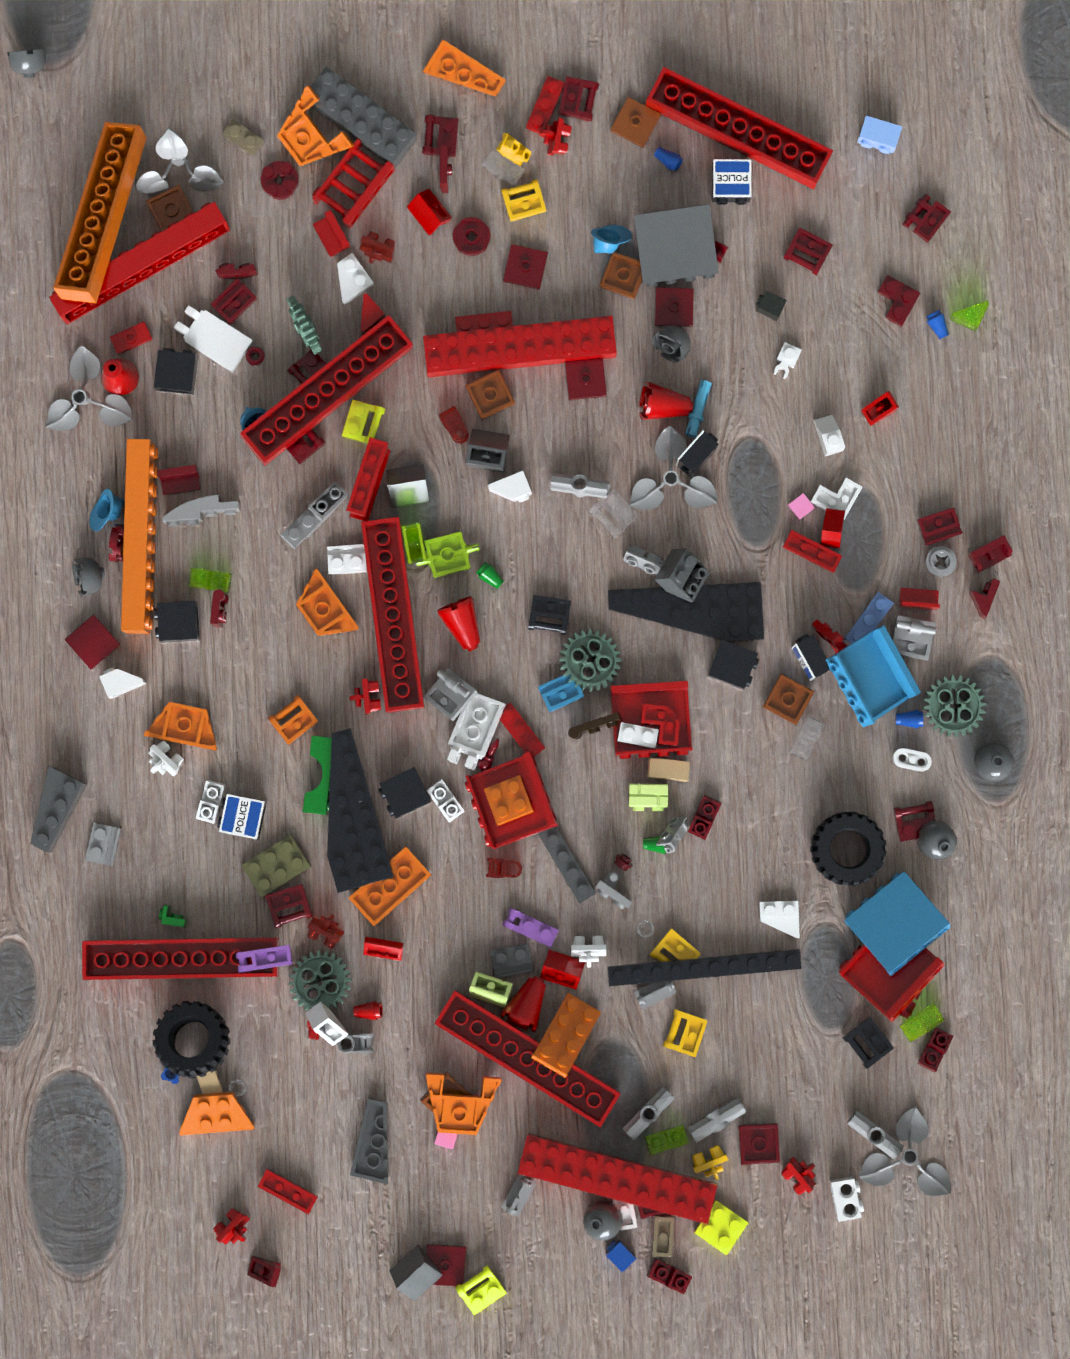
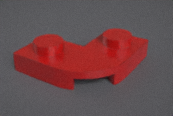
(666, 719)

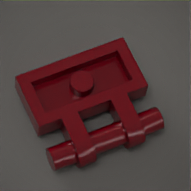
(930, 222)

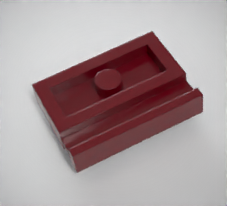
(233, 301)
(939, 526)

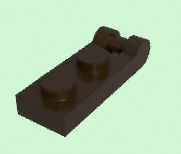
(594, 726)

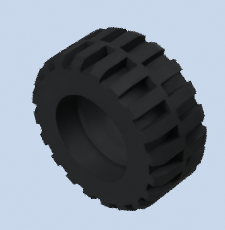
(874, 848)
(174, 1021)

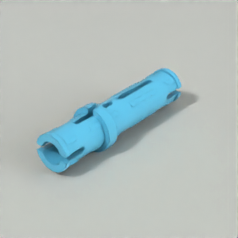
(695, 416)

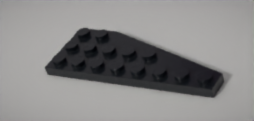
(717, 612)
(354, 835)

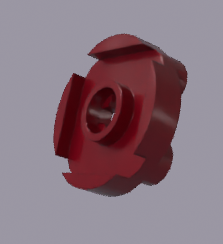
(270, 174)
(479, 229)
(116, 543)

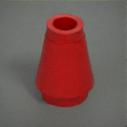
(369, 1010)

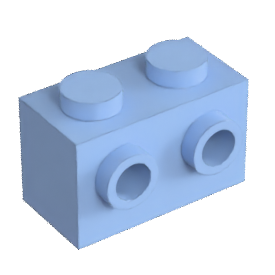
(879, 135)

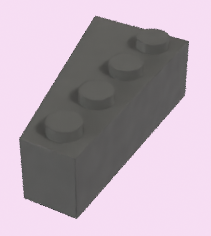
(56, 806)

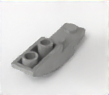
(193, 511)
(315, 515)

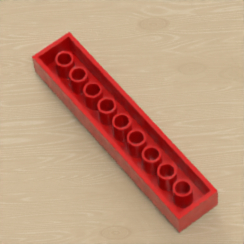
(739, 128)
(150, 258)
(519, 346)
(326, 390)
(392, 615)
(171, 958)
(514, 1050)
(617, 1178)

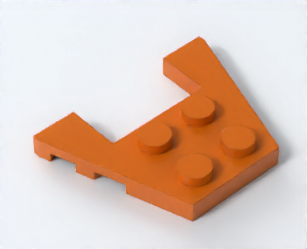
(304, 138)
(460, 1112)

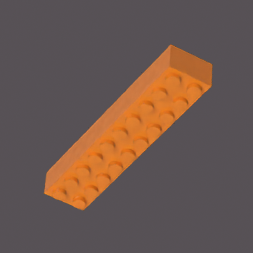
(100, 212)
(138, 536)

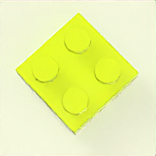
(722, 1229)

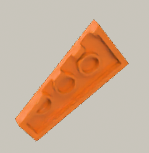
(457, 67)

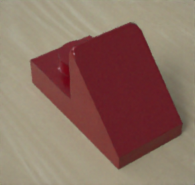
(984, 602)
(264, 1270)

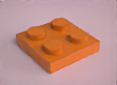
(508, 800)

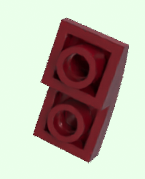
(228, 271)
(704, 817)
(935, 1049)
(669, 1276)

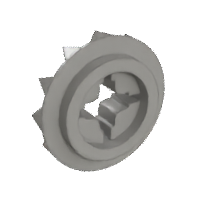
(941, 552)

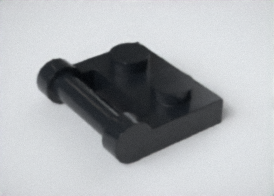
(550, 608)
(873, 1038)

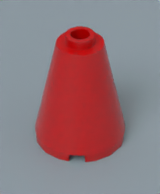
(119, 376)
(663, 403)
(462, 622)
(526, 1005)

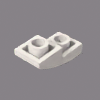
(445, 800)
(210, 801)

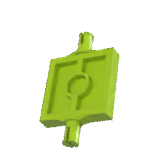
(448, 554)

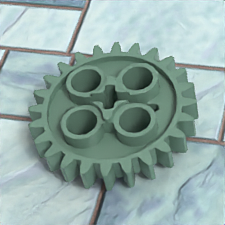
(304, 325)
(575, 668)
(971, 705)
(315, 965)

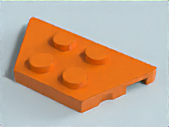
(323, 608)
(184, 726)
(215, 1114)

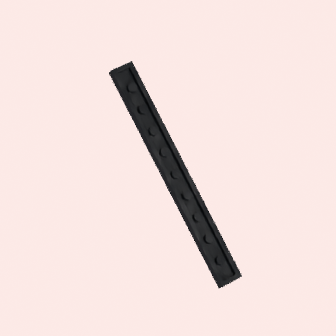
(704, 967)

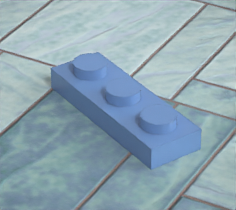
(870, 617)

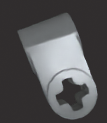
(358, 1043)

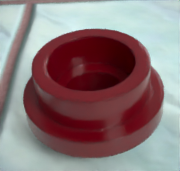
(255, 350)
(623, 862)

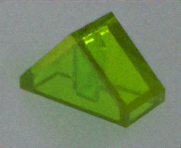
(970, 316)
(413, 543)

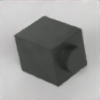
(770, 305)

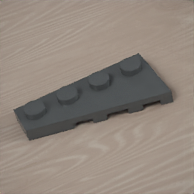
(372, 1147)

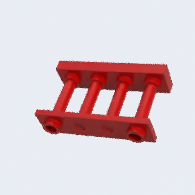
(362, 200)
(368, 479)

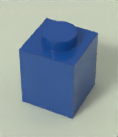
(620, 1255)

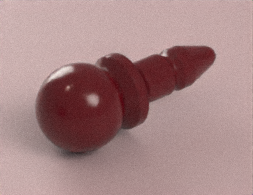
(486, 762)

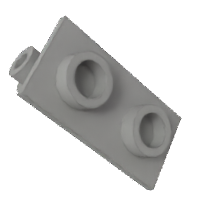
(635, 557)
(676, 828)
(654, 993)
(518, 1195)

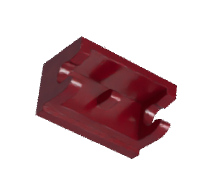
(990, 554)

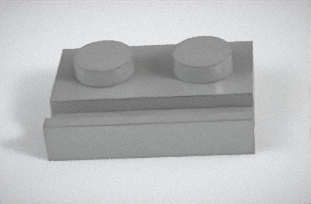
(103, 844)

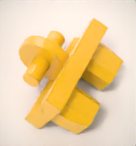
(513, 150)
(717, 1158)

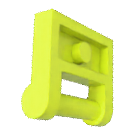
(357, 420)
(484, 1294)

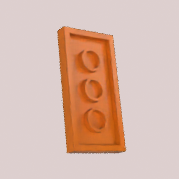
(381, 897)
(566, 1035)

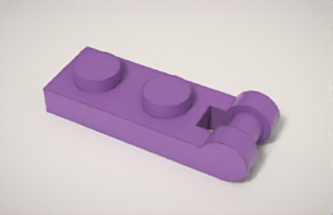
(531, 927)
(265, 958)

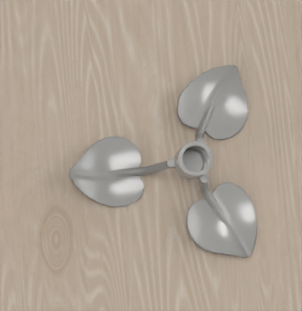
(174, 148)
(65, 417)
(647, 493)
(910, 1128)

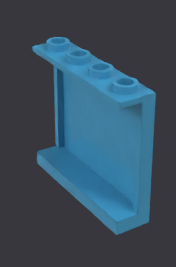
(873, 675)
(897, 923)

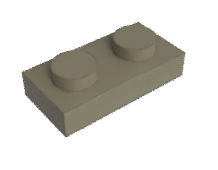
(243, 138)
(663, 1236)

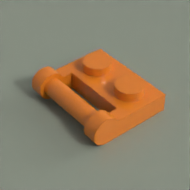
(297, 724)

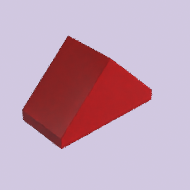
(370, 314)
(880, 408)
(832, 528)

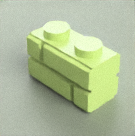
(648, 796)
(490, 989)

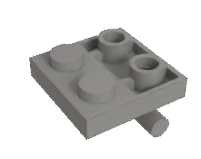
(913, 637)
(450, 693)
(606, 889)

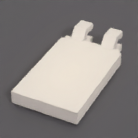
(214, 338)
(475, 730)

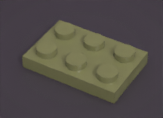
(276, 866)

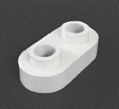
(911, 759)

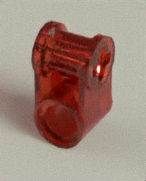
(453, 422)
(502, 868)

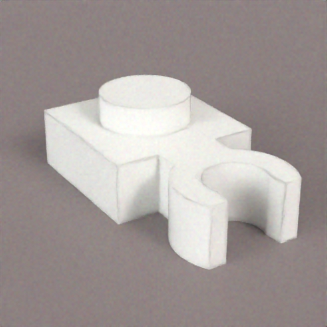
(787, 357)

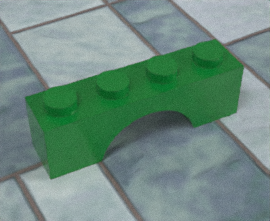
(318, 799)

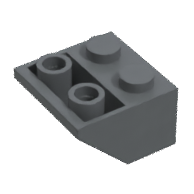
(487, 450)
(682, 574)

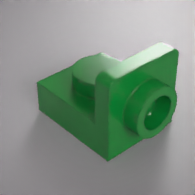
(174, 920)

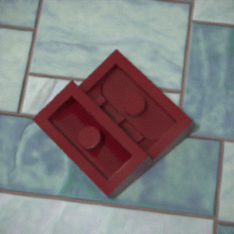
(92, 641)

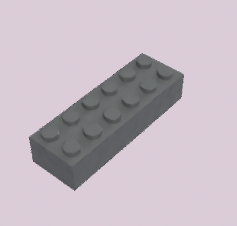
(362, 118)

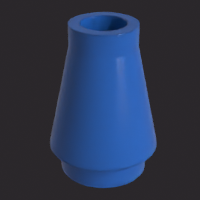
(668, 158)
(938, 324)
(910, 719)

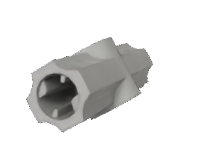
(591, 487)
(717, 1119)
(638, 1122)
(884, 1142)

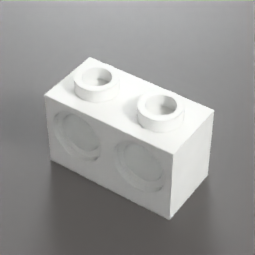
(841, 1199)

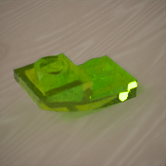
(210, 580)
(922, 1022)
(666, 1139)

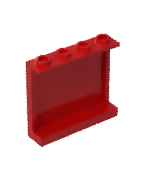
(629, 701)
(522, 827)
(889, 993)

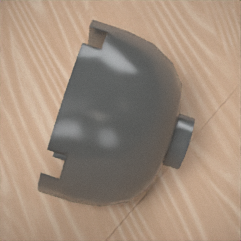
(27, 61)
(673, 342)
(87, 575)
(994, 762)
(937, 840)
(602, 1220)

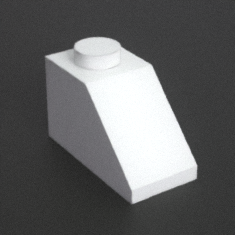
(829, 435)
(512, 487)
(119, 682)
(326, 1024)

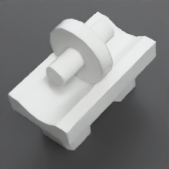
(162, 762)
(588, 953)

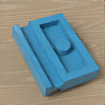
(560, 693)

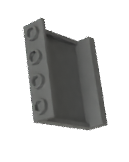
(676, 245)

